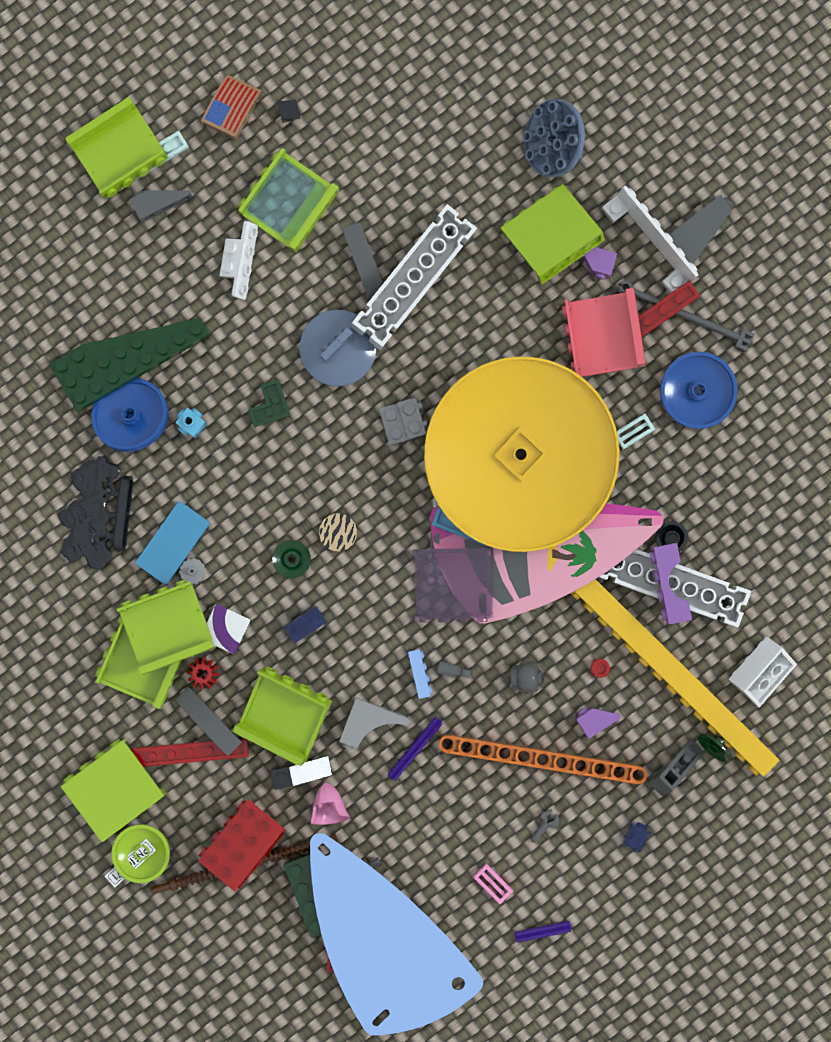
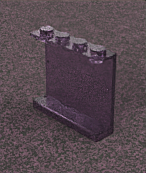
(453, 584)

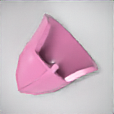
(328, 806)

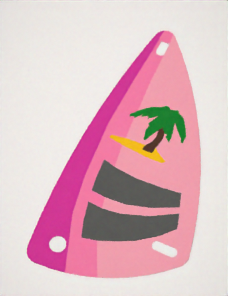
(539, 577)

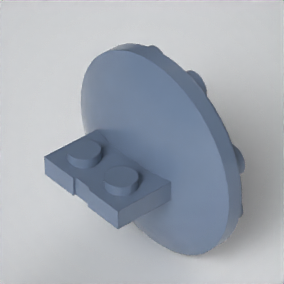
(554, 138)
(336, 351)

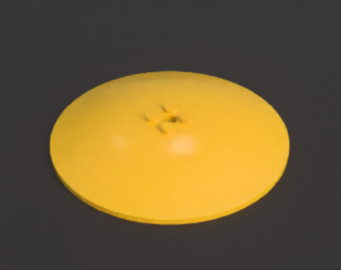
(566, 465)

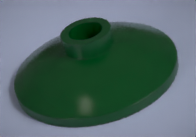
(281, 559)
(714, 747)

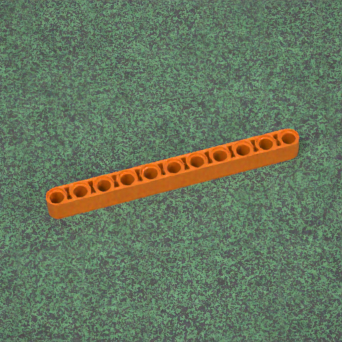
(552, 756)

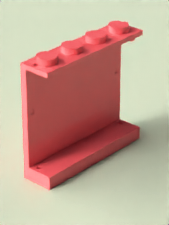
(604, 334)

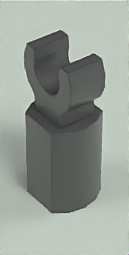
(452, 670)

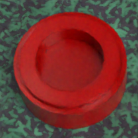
(600, 668)

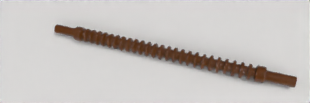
(173, 884)

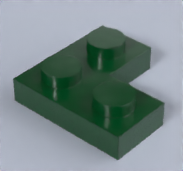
(274, 408)

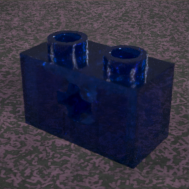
(306, 624)

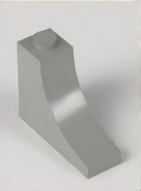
(366, 717)

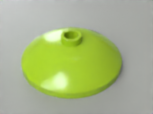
(131, 839)

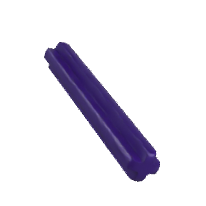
(415, 748)

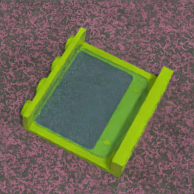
(287, 200)

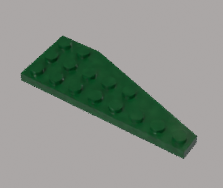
(111, 363)

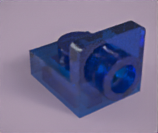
(636, 836)

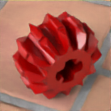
(196, 670)

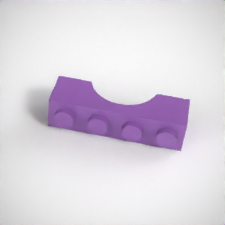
(674, 608)

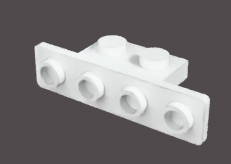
(238, 259)

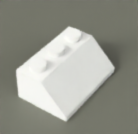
(762, 671)

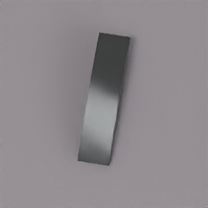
(363, 259)
(208, 721)

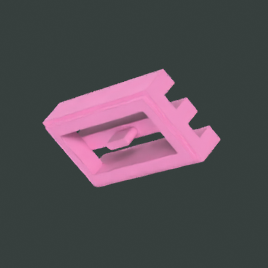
(499, 879)

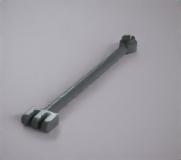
(740, 338)

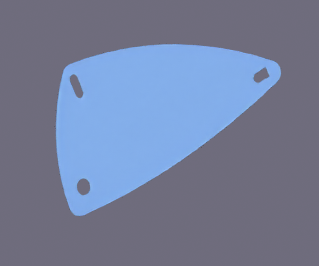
(384, 945)

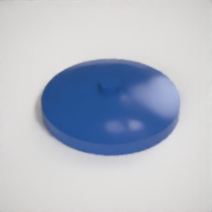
(698, 390)
(130, 416)

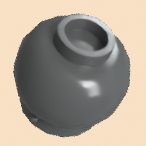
(527, 677)

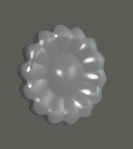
(192, 571)

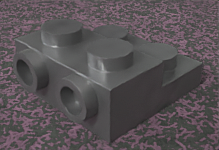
(403, 421)

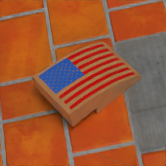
(231, 107)

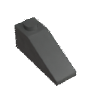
(155, 202)
(676, 768)

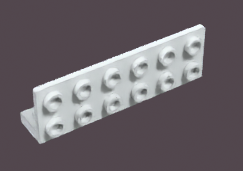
(627, 202)

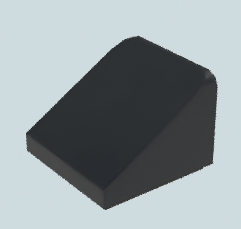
(288, 110)

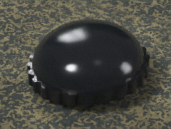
(672, 533)

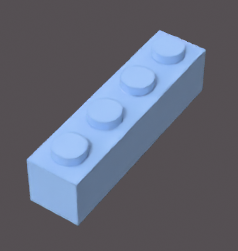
(420, 677)

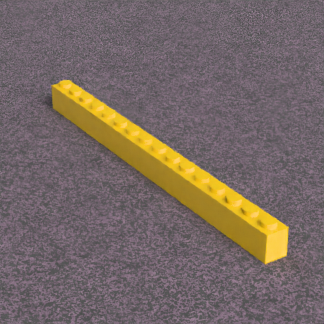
(677, 677)

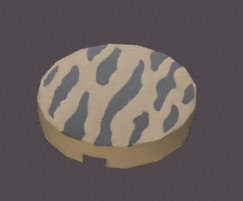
(338, 532)

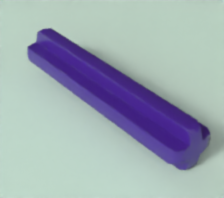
(543, 931)

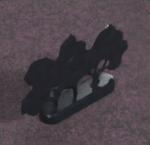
(89, 516)

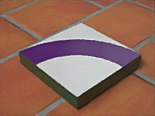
(227, 628)

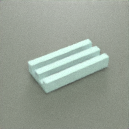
(647, 422)

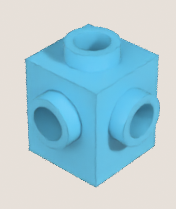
(197, 423)

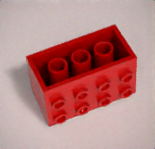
(241, 845)

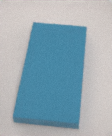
(172, 543)

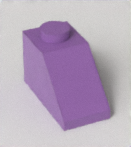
(600, 262)
(595, 720)

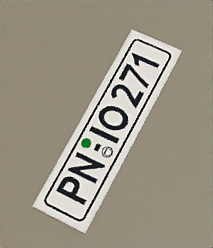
(115, 878)

